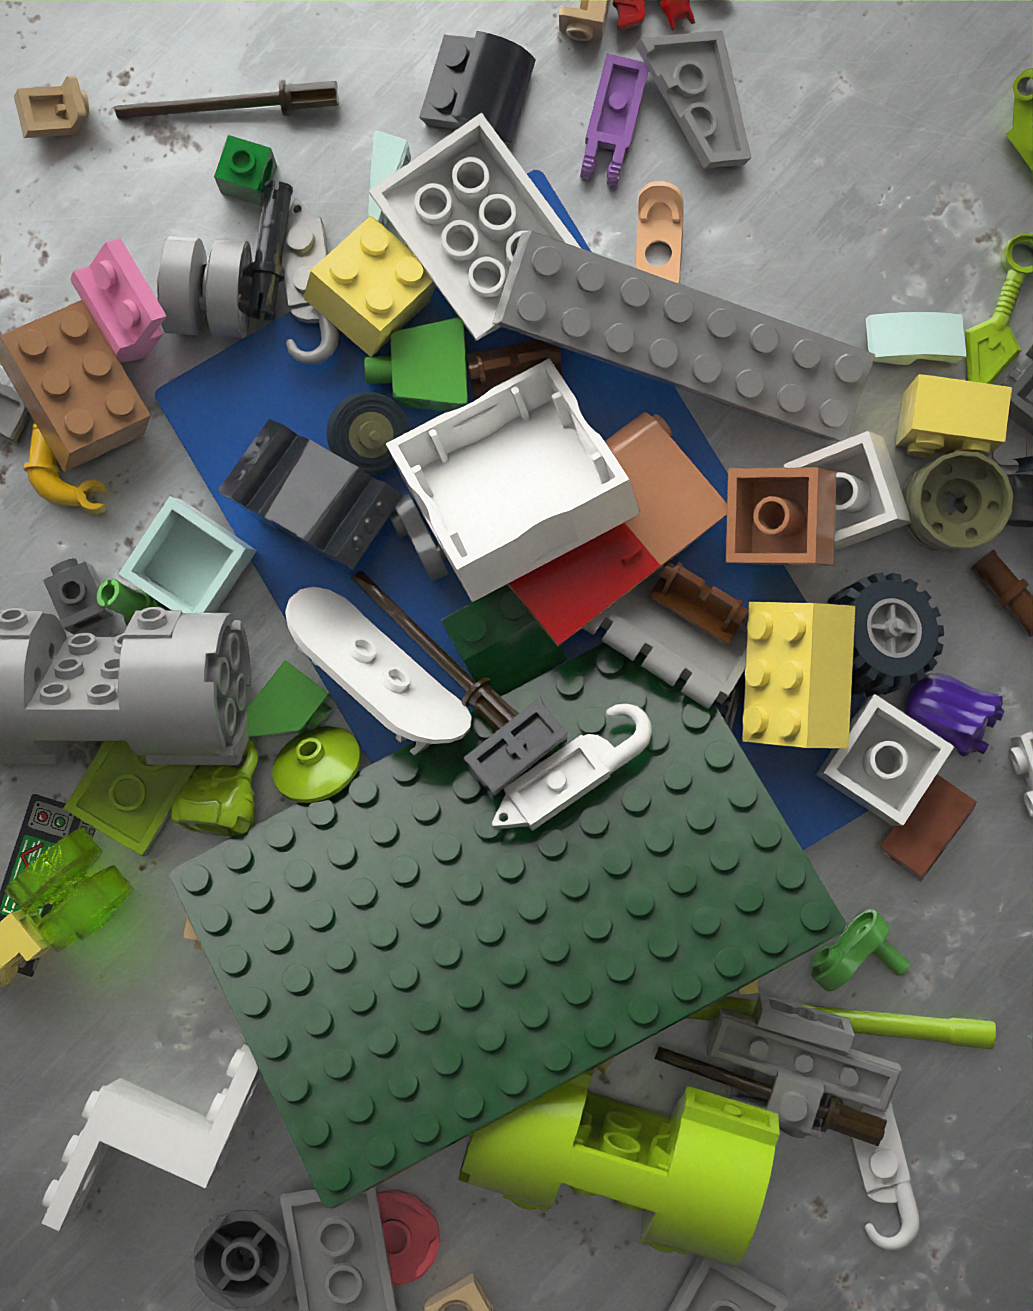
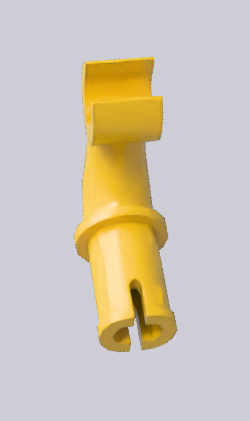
(45, 479)

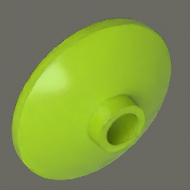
(316, 764)

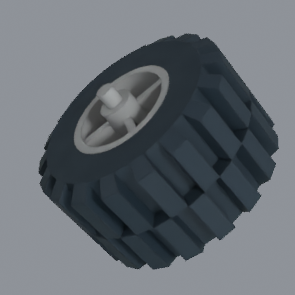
(892, 633)

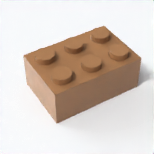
(73, 385)

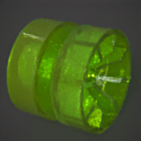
(79, 901)

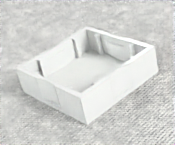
(513, 479)

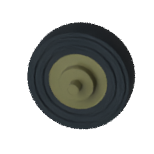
(362, 428)

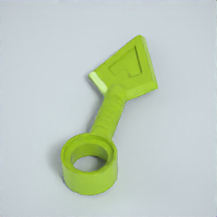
(992, 343)

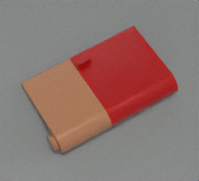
(674, 509)

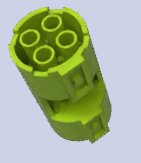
(690, 1172)

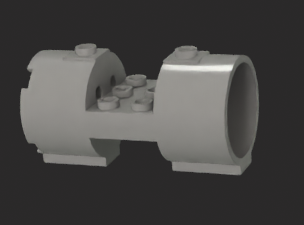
(162, 686)

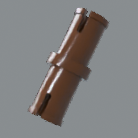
(1008, 588)

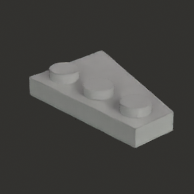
(700, 92)

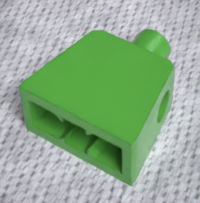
(425, 366)

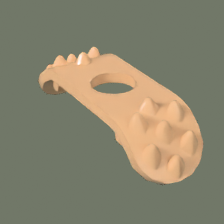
(660, 221)

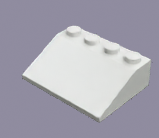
(464, 216)

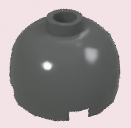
(236, 1279)

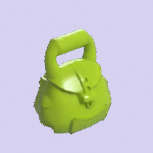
(218, 798)

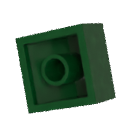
(502, 641)

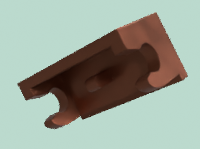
(928, 828)

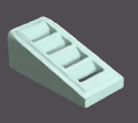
(388, 156)

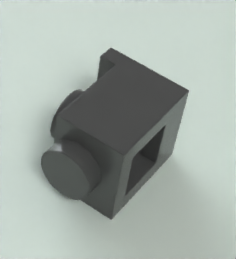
(83, 610)

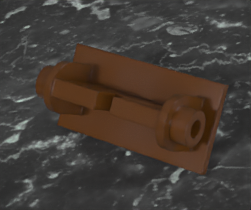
(500, 364)
(698, 603)

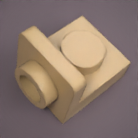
(584, 22)

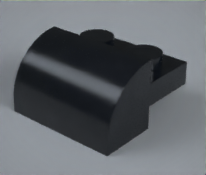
(476, 78)

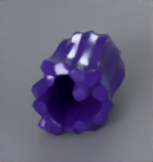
(954, 711)

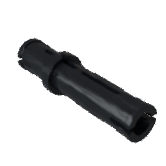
(267, 268)

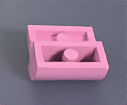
(120, 302)

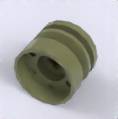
(981, 500)

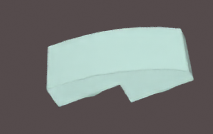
(916, 335)

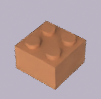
(781, 516)

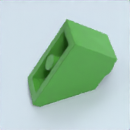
(287, 705)

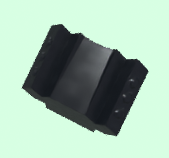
(310, 494)

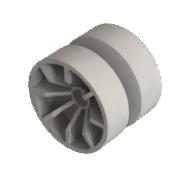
(192, 287)

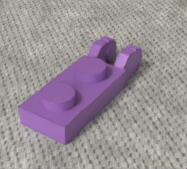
(614, 113)

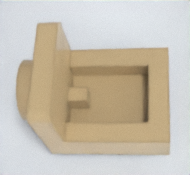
(52, 109)

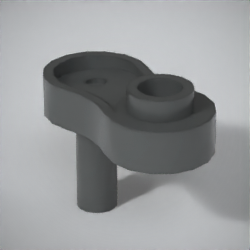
(409, 522)

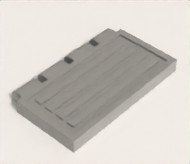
(673, 645)

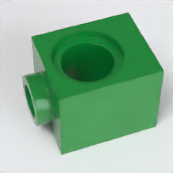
(245, 170)

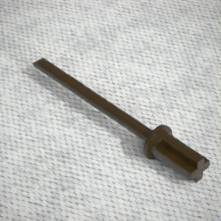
(288, 97)
(479, 694)
(834, 1115)

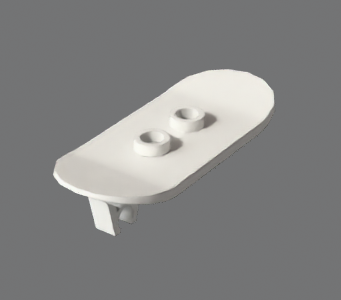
(374, 669)

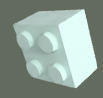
(187, 560)

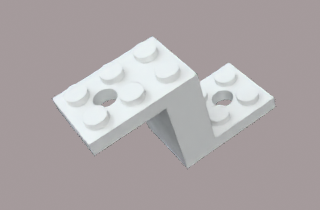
(154, 1132)

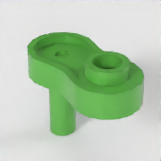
(865, 934)

